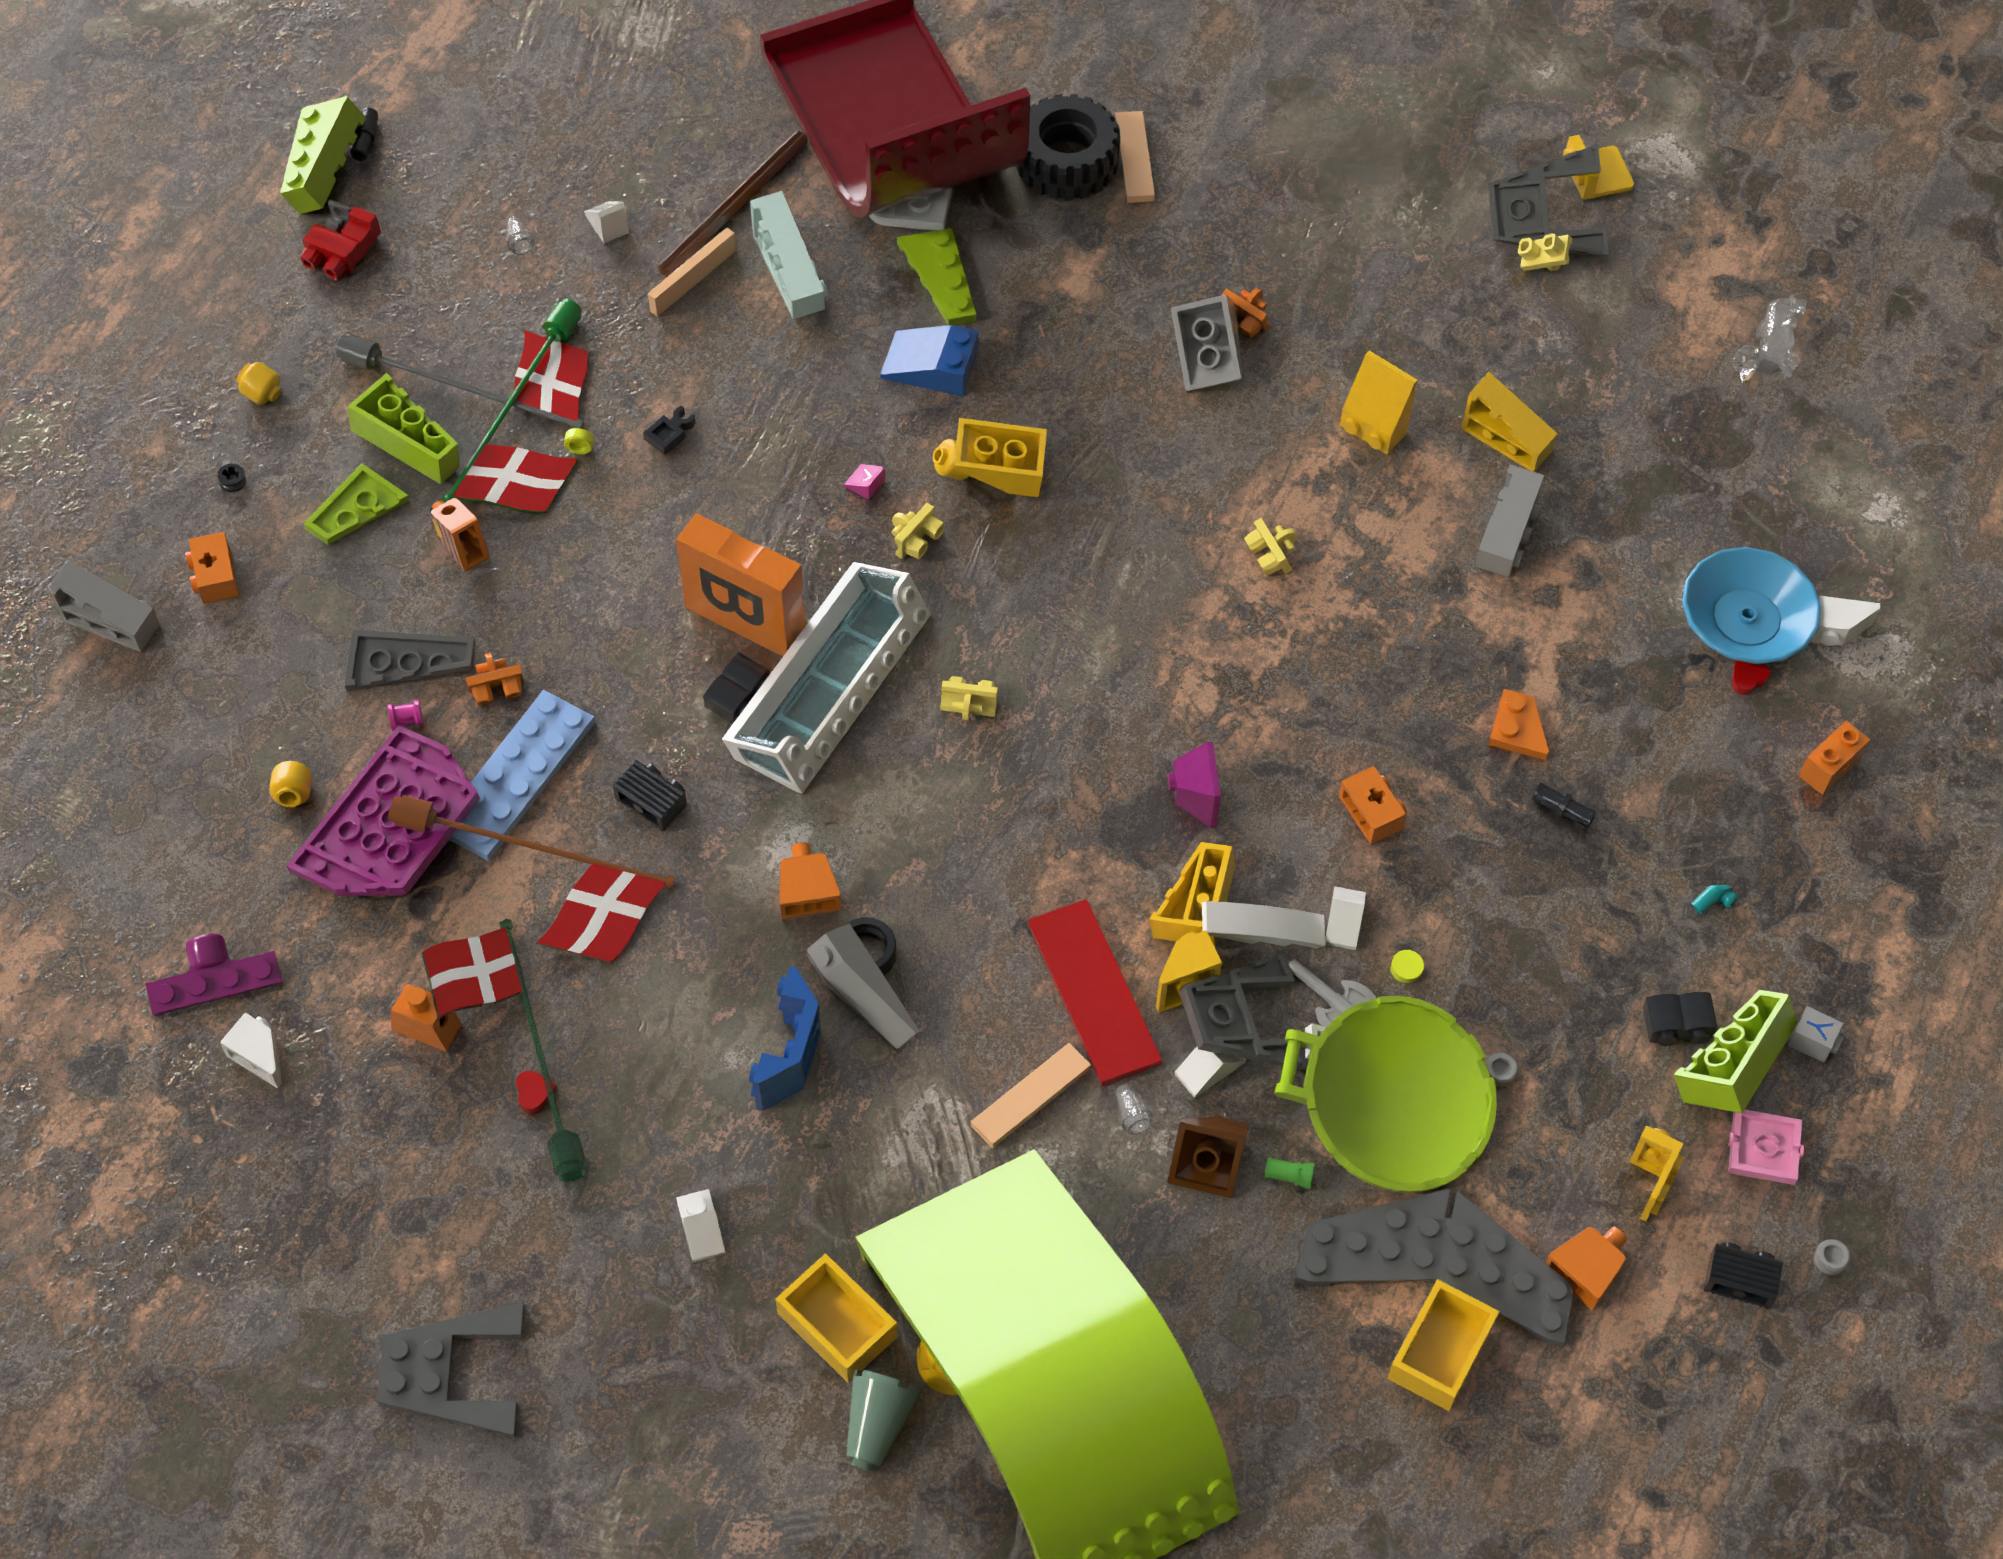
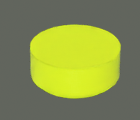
(579, 441)
(1407, 966)

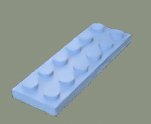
(522, 769)

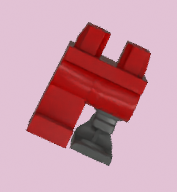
(341, 240)

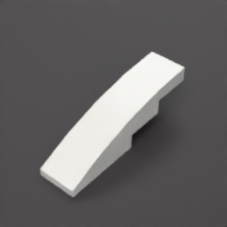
(1263, 923)

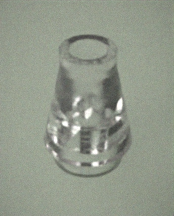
(519, 237)
(1133, 1112)

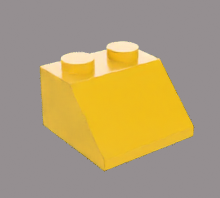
(1190, 961)

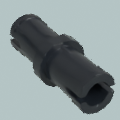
(365, 135)
(1564, 805)

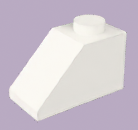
(1843, 619)
(254, 1048)

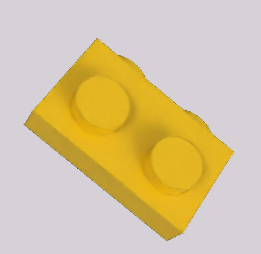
(1613, 175)
(1659, 1155)

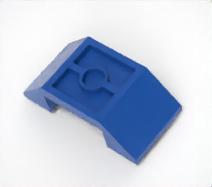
(781, 1077)

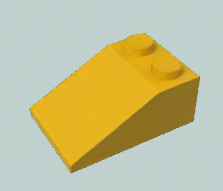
(1379, 403)
(1001, 455)

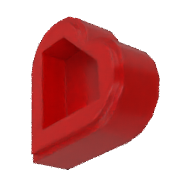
(1748, 676)
(532, 1091)

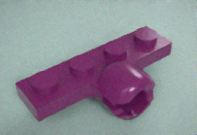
(212, 976)

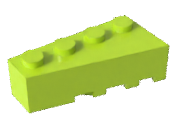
(319, 152)

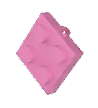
(1765, 1146)

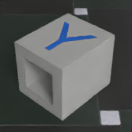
(1816, 1035)

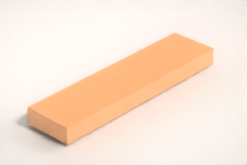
(1135, 157)
(692, 272)
(1030, 1095)

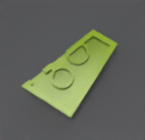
(354, 504)

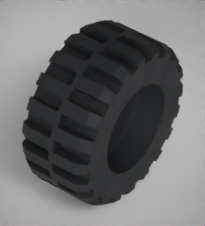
(1070, 173)

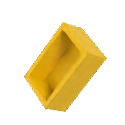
(836, 1317)
(1443, 1345)

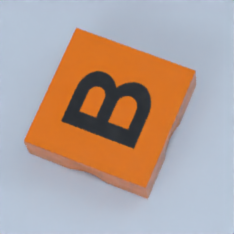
(741, 584)

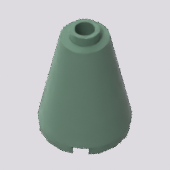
(876, 1416)

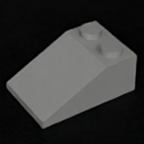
(1208, 342)

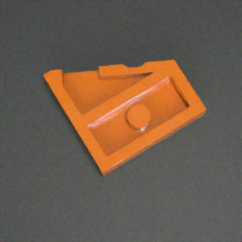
(1519, 726)

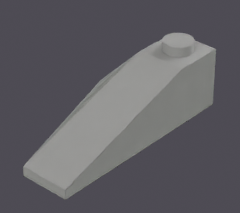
(858, 981)

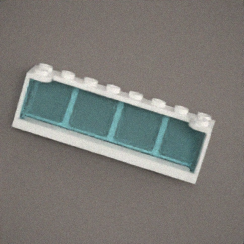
(828, 675)

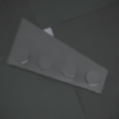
(401, 657)

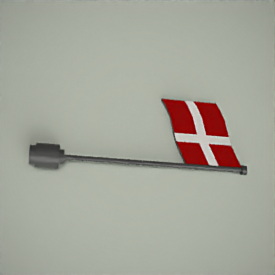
(549, 392)

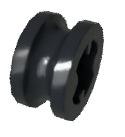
(234, 485)

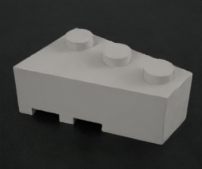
(1510, 522)
(102, 607)

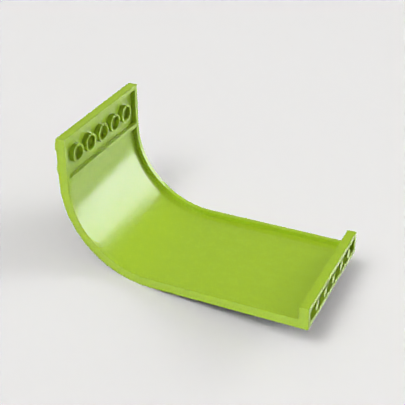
(1058, 1365)

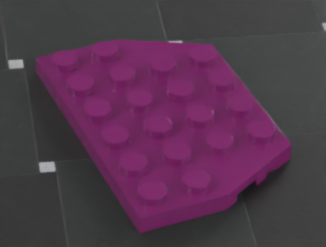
(356, 844)

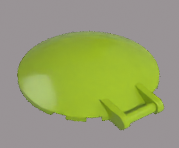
(1395, 1092)

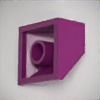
(1197, 783)

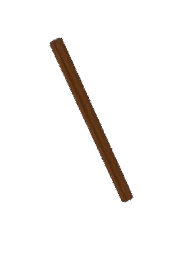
(733, 203)

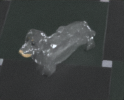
(1776, 342)

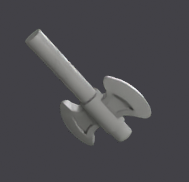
(1353, 993)

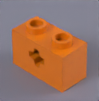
(213, 568)
(1834, 757)
(1372, 804)

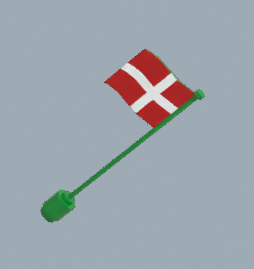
(515, 475)

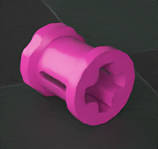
(405, 714)

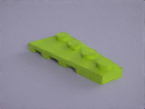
(941, 272)

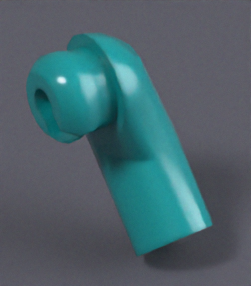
(1712, 895)

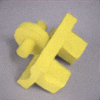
(1547, 252)
(911, 528)
(1275, 558)
(969, 698)

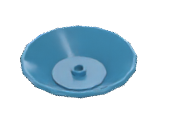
(1755, 585)

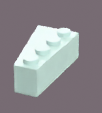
(787, 255)

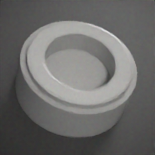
(1502, 1068)
(1832, 1257)

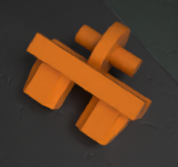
(1253, 317)
(482, 683)

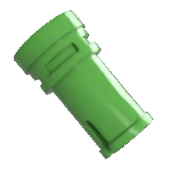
(1296, 1173)

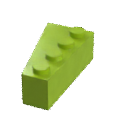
(403, 430)
(1740, 1055)

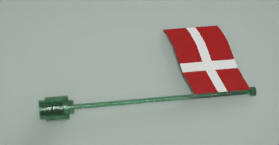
(483, 973)

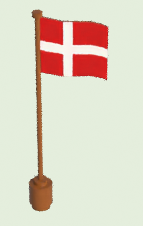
(600, 907)

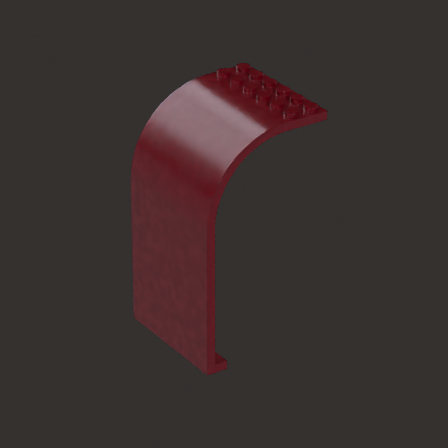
(889, 107)

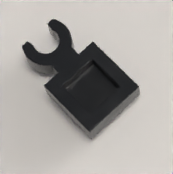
(667, 432)

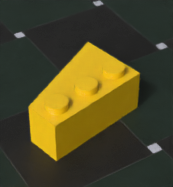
(1507, 424)
(1202, 879)

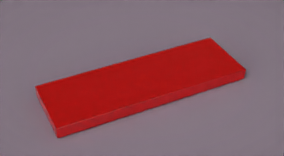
(1094, 992)

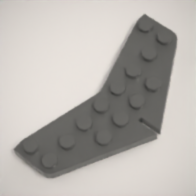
(1420, 1244)

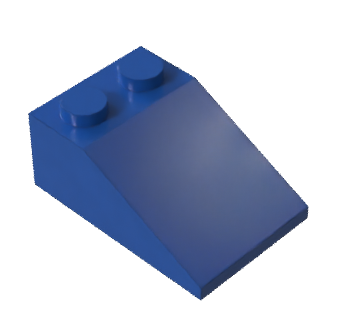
(933, 358)

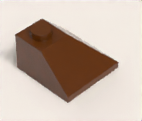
(1208, 1154)

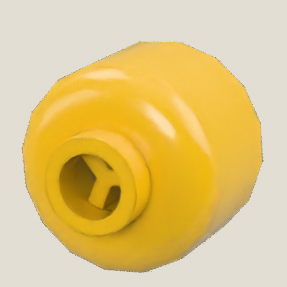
(259, 383)
(944, 460)
(290, 783)

